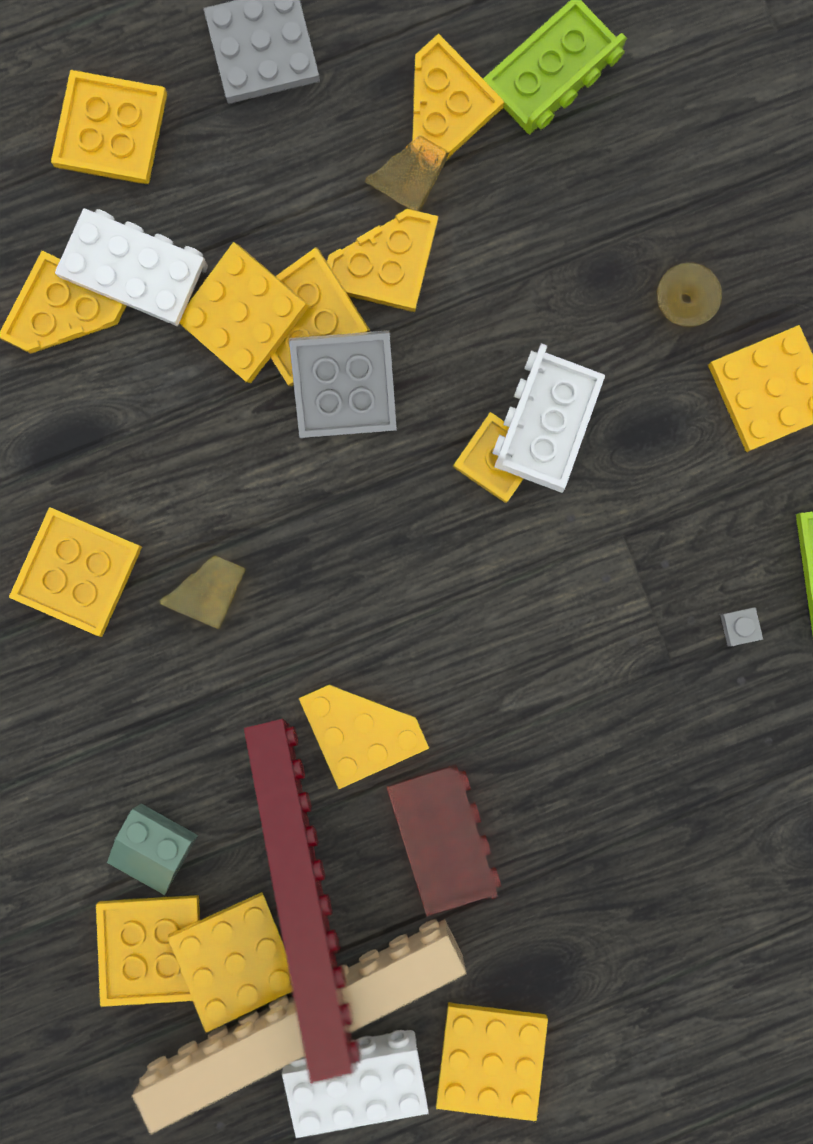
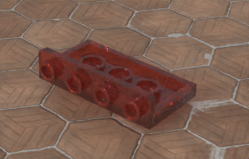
(443, 839)

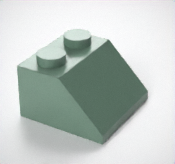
(151, 848)

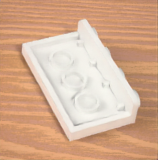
(131, 266)
(548, 420)
(381, 1090)

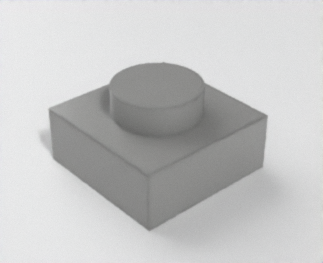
(741, 627)

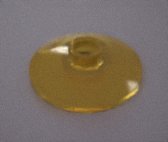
(696, 282)

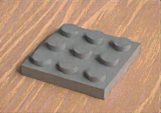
(261, 47)
(343, 383)

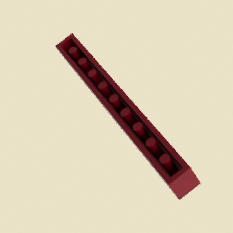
(301, 904)

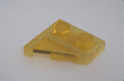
(410, 173)
(207, 592)

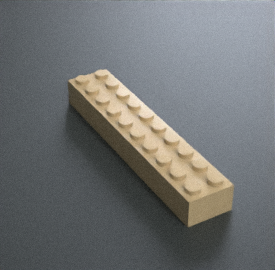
(273, 1037)

